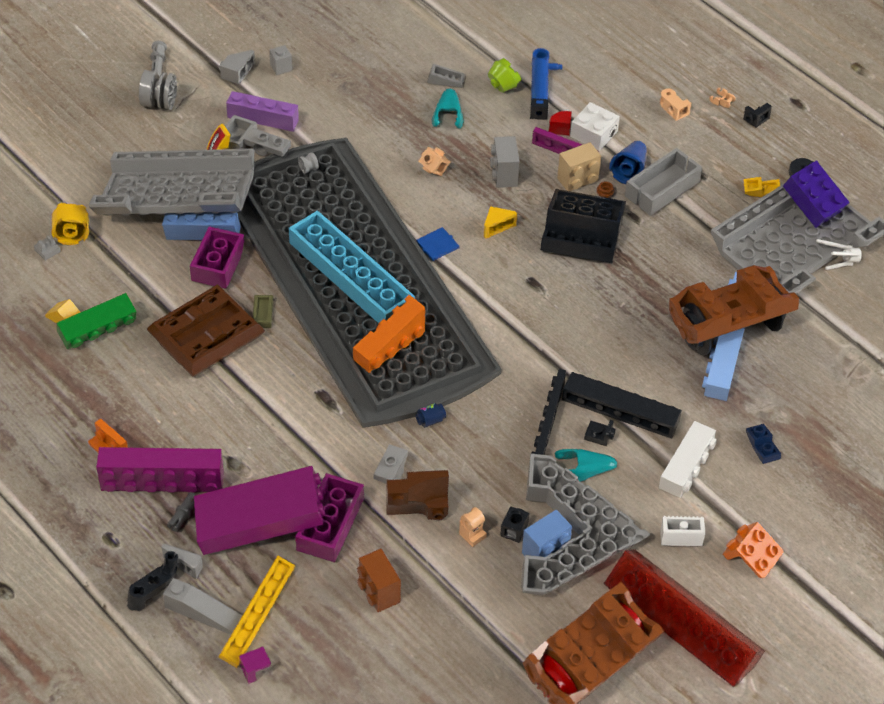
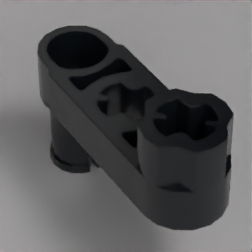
(142, 590)

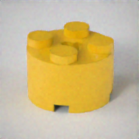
(70, 223)

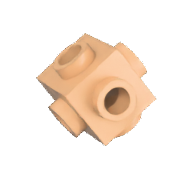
(434, 161)

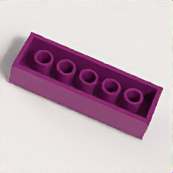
(160, 469)

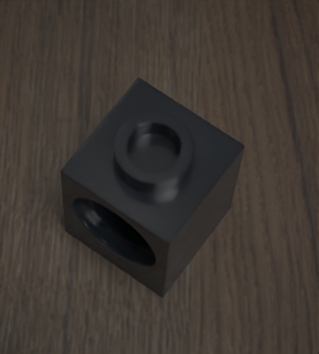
(514, 524)

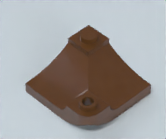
(419, 494)

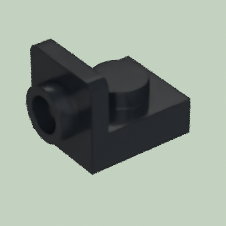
(757, 116)
(600, 433)

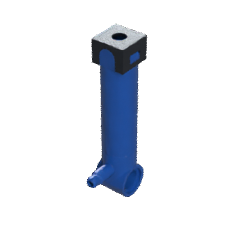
(539, 83)

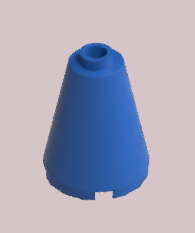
(629, 161)

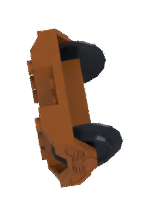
(750, 300)

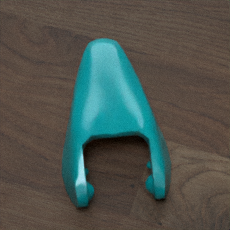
(448, 102)
(589, 462)

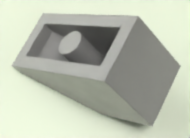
(237, 66)

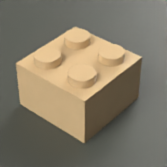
(579, 167)

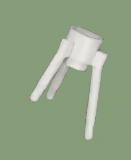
(849, 254)

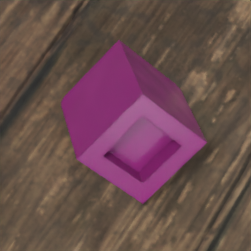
(253, 662)

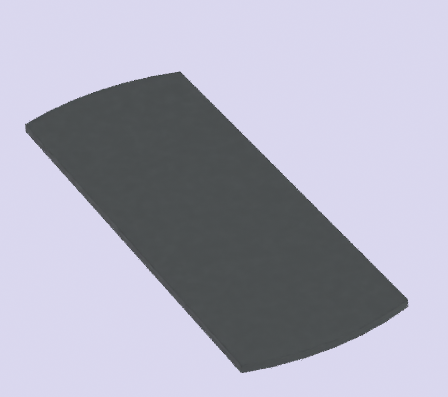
(432, 369)

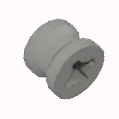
(308, 162)

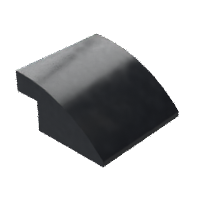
(583, 225)

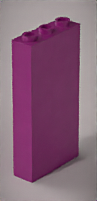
(258, 510)

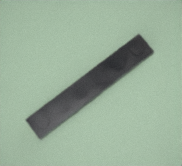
(549, 412)

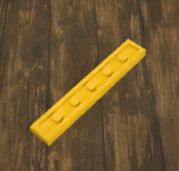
(257, 611)

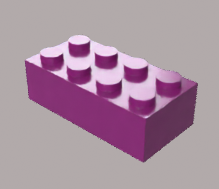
(341, 504)

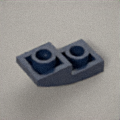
(762, 443)

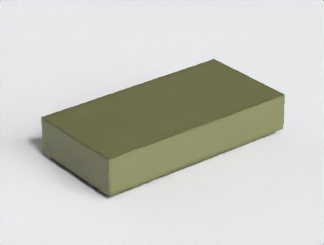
(263, 310)

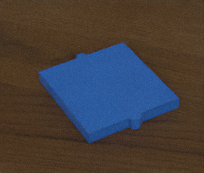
(437, 243)

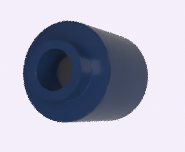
(430, 415)

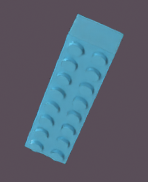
(348, 266)

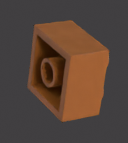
(379, 580)

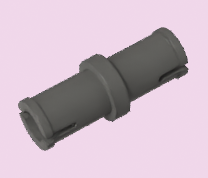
(182, 512)

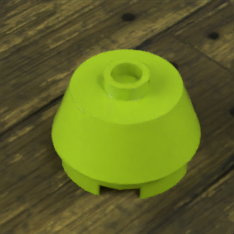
(503, 76)

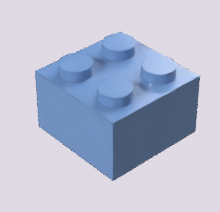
(546, 535)

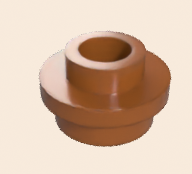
(605, 189)

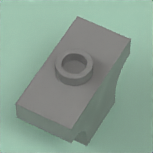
(391, 464)

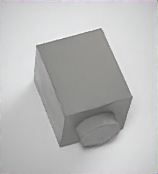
(280, 60)

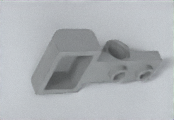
(245, 133)

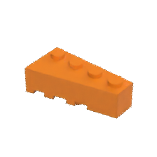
(391, 335)

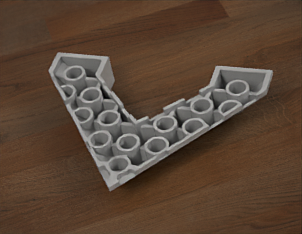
(600, 527)

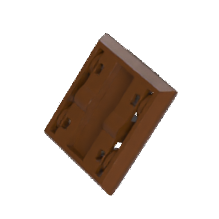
(199, 330)

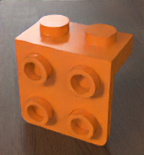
(755, 549)

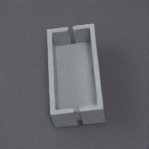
(663, 181)

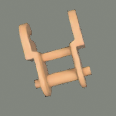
(721, 101)

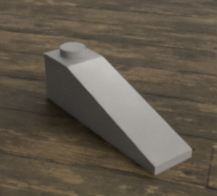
(199, 606)

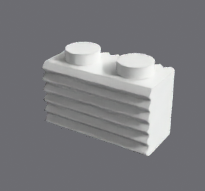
(682, 531)

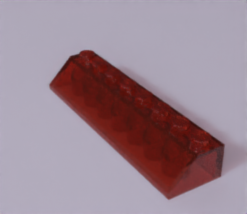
(686, 618)

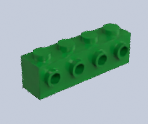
(96, 321)

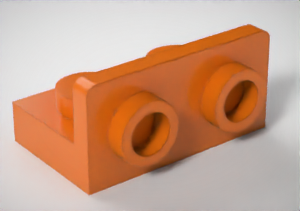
(106, 437)

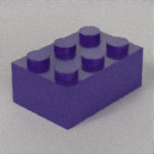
(816, 194)

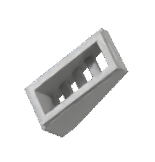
(444, 76)
(187, 561)

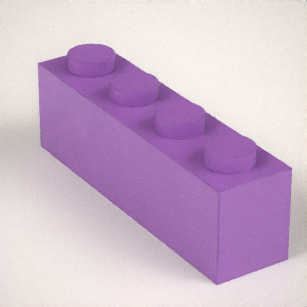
(263, 111)

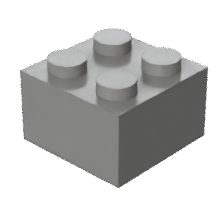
(505, 162)

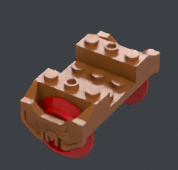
(591, 648)

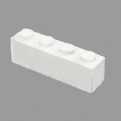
(687, 459)

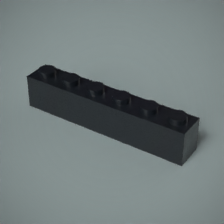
(621, 405)

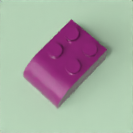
(217, 257)

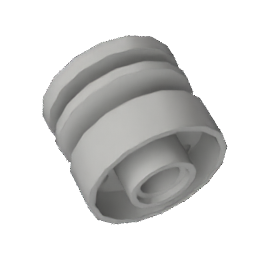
(156, 89)

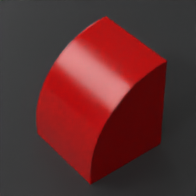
(560, 123)

